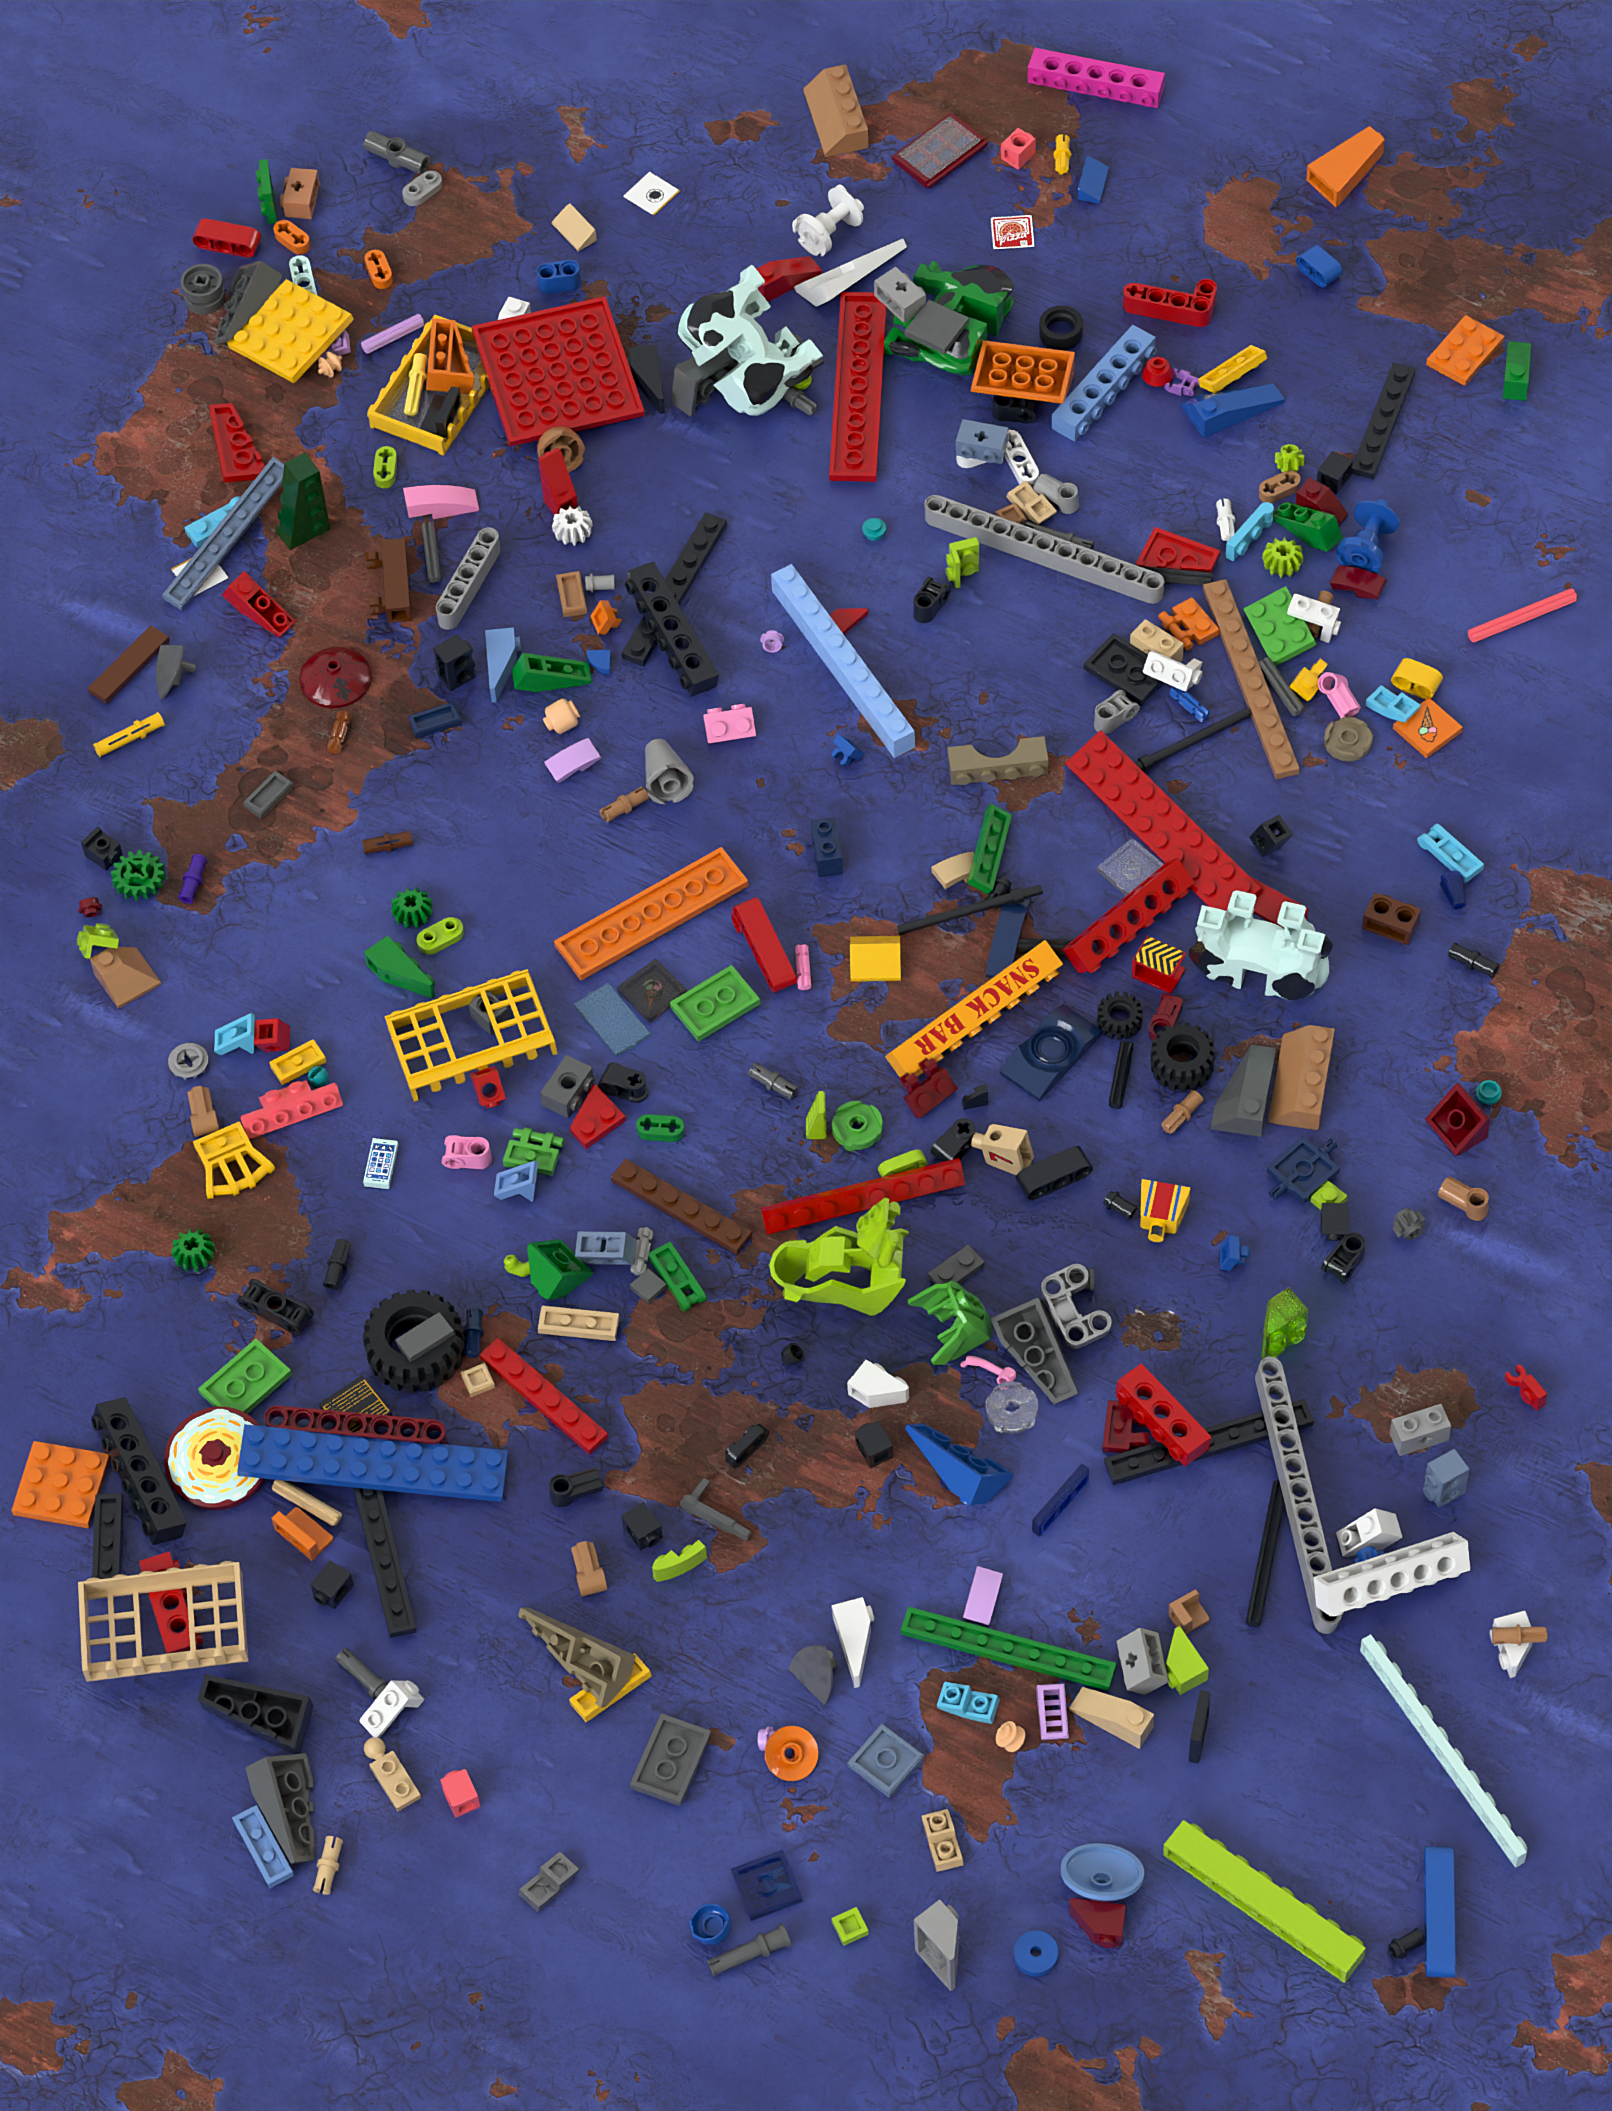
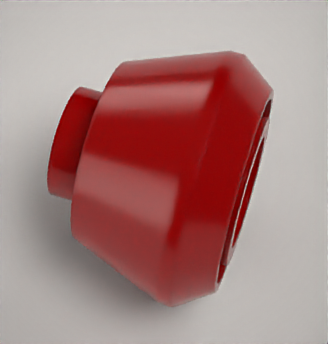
(1157, 372)

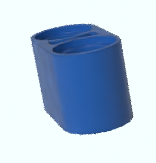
(1319, 266)
(558, 276)

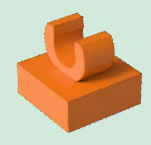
(604, 617)

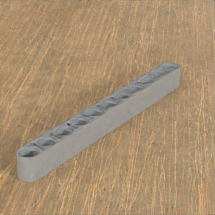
(1044, 549)
(1294, 1481)

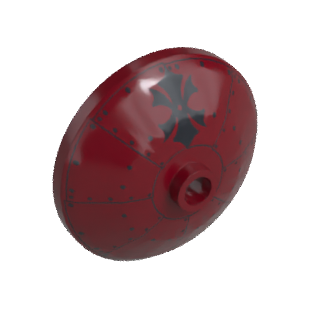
(339, 685)

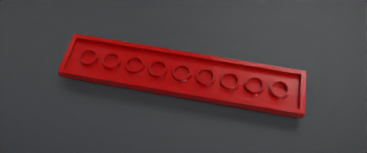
(858, 388)
(1159, 821)

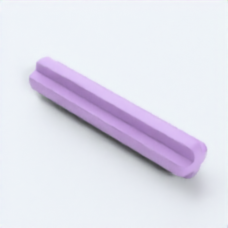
(392, 333)

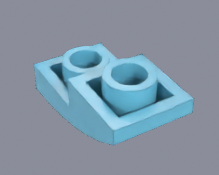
(964, 1702)

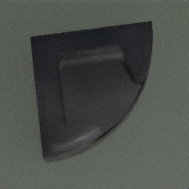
(976, 1099)

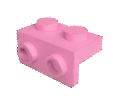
(729, 724)

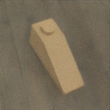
(1114, 1715)

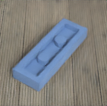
(262, 1846)

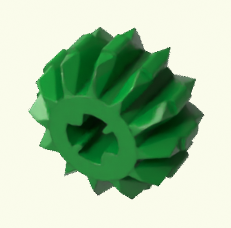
(411, 907)
(193, 1250)

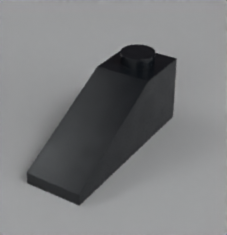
(646, 373)

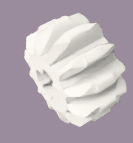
(572, 525)

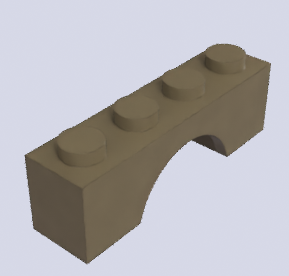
(969, 766)

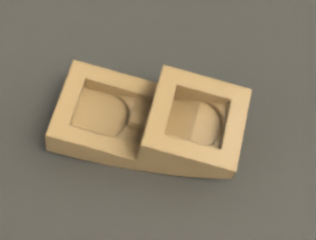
(1032, 505)
(953, 869)

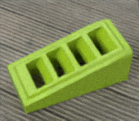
(816, 1119)

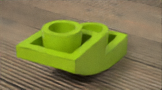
(672, 1565)

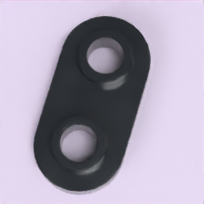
(751, 1441)

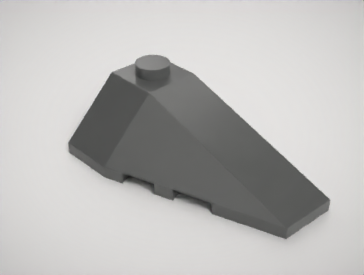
(283, 1794)

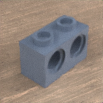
(606, 1248)
(1446, 1478)

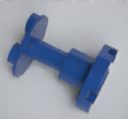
(1363, 549)

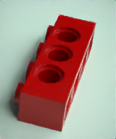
(1178, 1420)
(172, 1619)

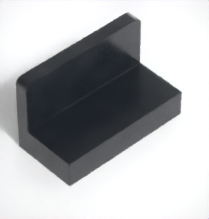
(442, 412)

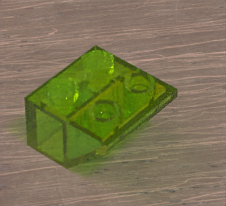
(1284, 1323)

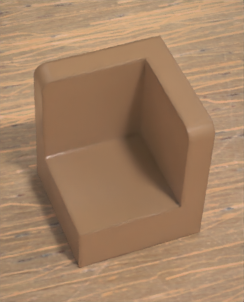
(1188, 1612)

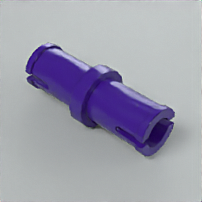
(192, 879)

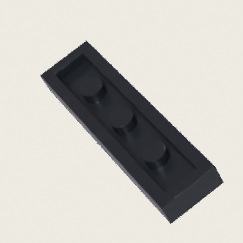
(107, 1535)

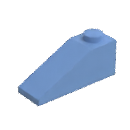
(501, 658)

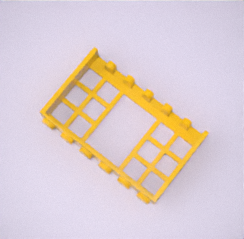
(480, 1059)

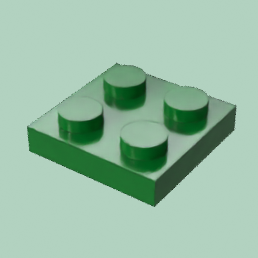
(266, 192)

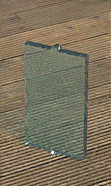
(612, 1019)

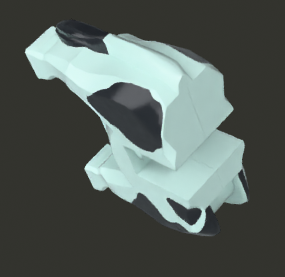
(763, 367)
(1235, 941)

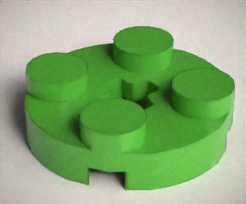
(860, 1138)

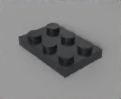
(1122, 668)

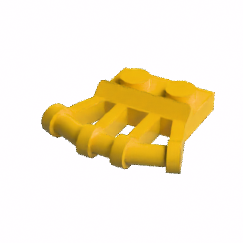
(226, 1146)

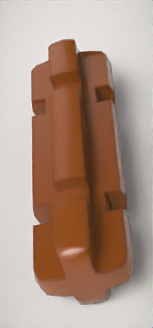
(338, 732)

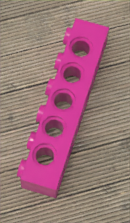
(1096, 77)

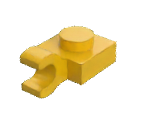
(1307, 680)

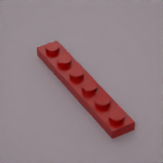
(544, 1396)

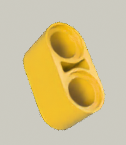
(1416, 678)

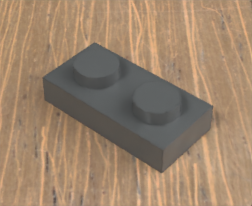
(957, 1267)

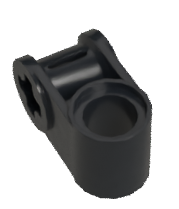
(1013, 409)
(929, 600)
(623, 1082)
(955, 1141)
(1343, 1261)

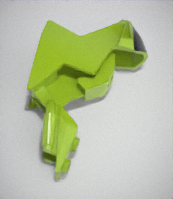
(837, 1250)

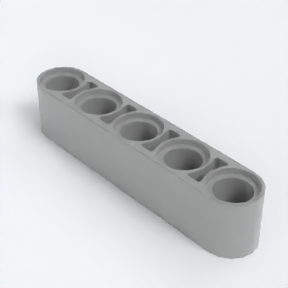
(468, 578)

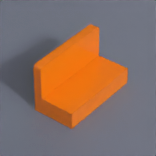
(302, 1532)

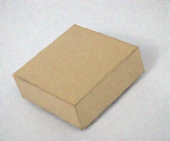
(477, 1380)

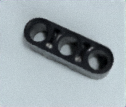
(1054, 1173)

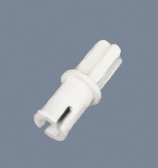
(1225, 519)

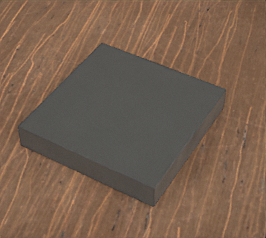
(936, 327)

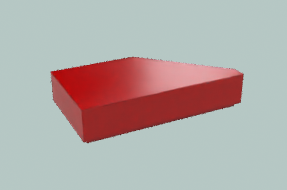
(848, 618)

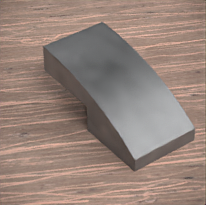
(549, 1882)

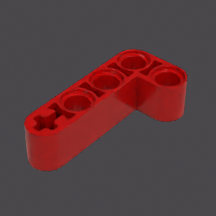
(1172, 305)
(754, 924)

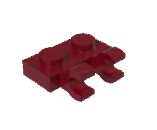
(929, 1093)
(1118, 1429)

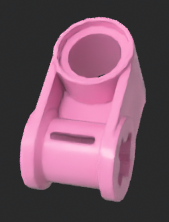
(464, 1151)

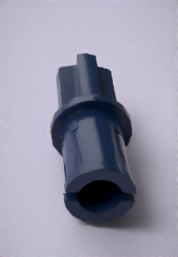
(473, 1332)

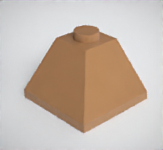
(124, 974)

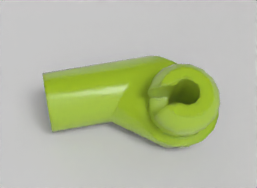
(516, 1267)

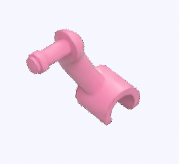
(1004, 1375)

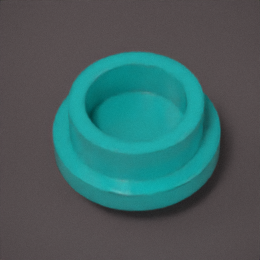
(874, 529)
(1488, 1092)

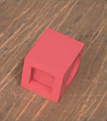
(1018, 148)
(459, 1792)

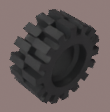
(1123, 1003)

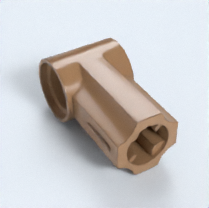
(203, 1116)
(1464, 1198)
(589, 1573)

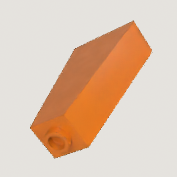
(1345, 165)

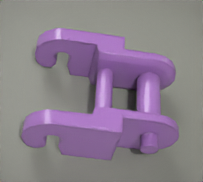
(1180, 389)

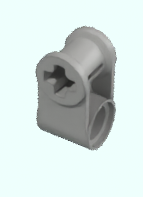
(1114, 712)

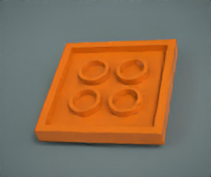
(60, 1484)

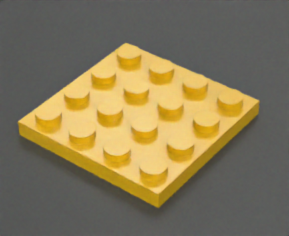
(290, 331)

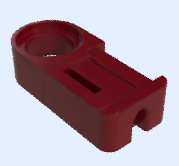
(1167, 1013)

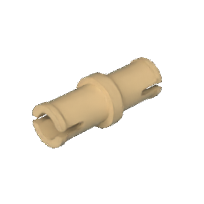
(327, 1865)

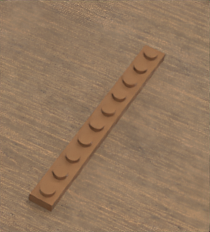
(1251, 679)

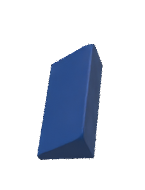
(1092, 180)

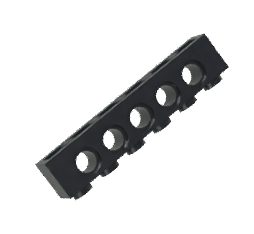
(650, 579)
(169, 1522)

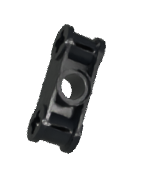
(291, 1314)

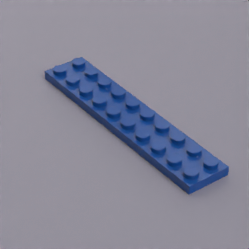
(372, 1463)

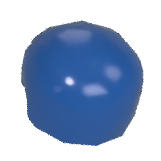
(710, 1924)

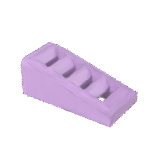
(1046, 1690)

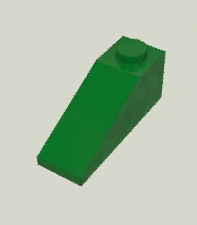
(1517, 370)
(547, 673)

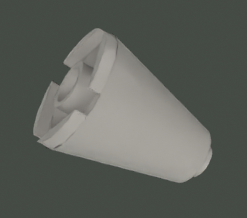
(666, 773)

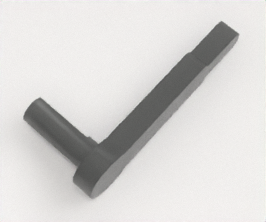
(691, 1505)

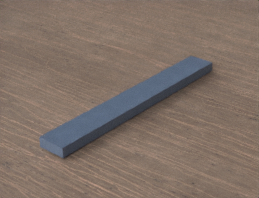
(225, 535)

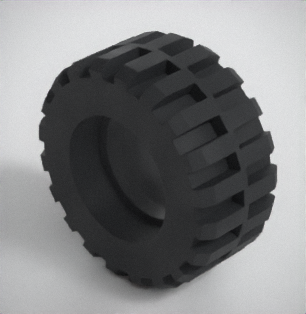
(403, 1313)

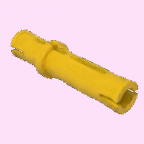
(155, 722)

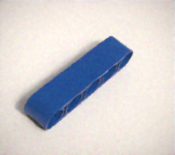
(1439, 1912)

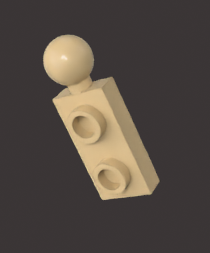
(391, 1774)

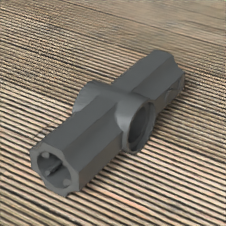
(396, 152)

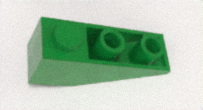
(1309, 525)
(393, 966)

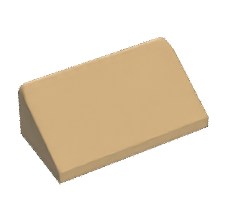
(574, 228)

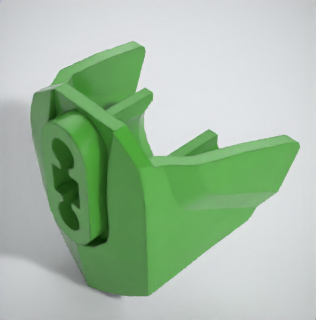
(971, 1324)

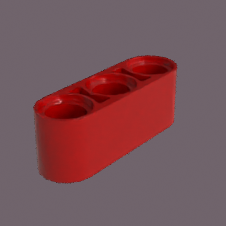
(226, 238)

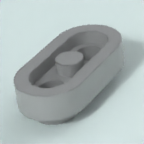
(424, 186)

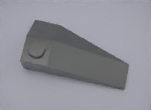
(249, 292)
(1245, 1097)
(1034, 1343)

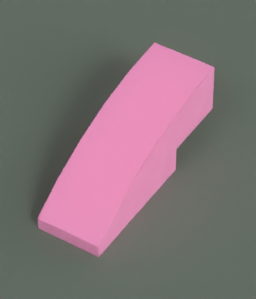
(439, 500)

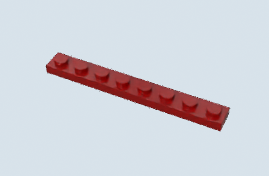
(862, 1196)

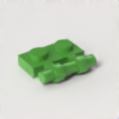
(523, 1152)

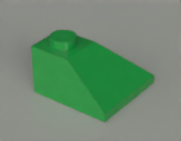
(555, 1268)

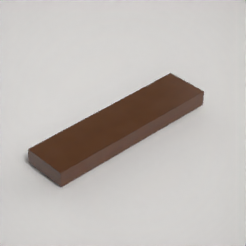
(128, 664)

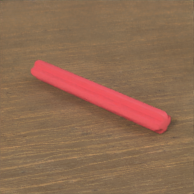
(1522, 615)

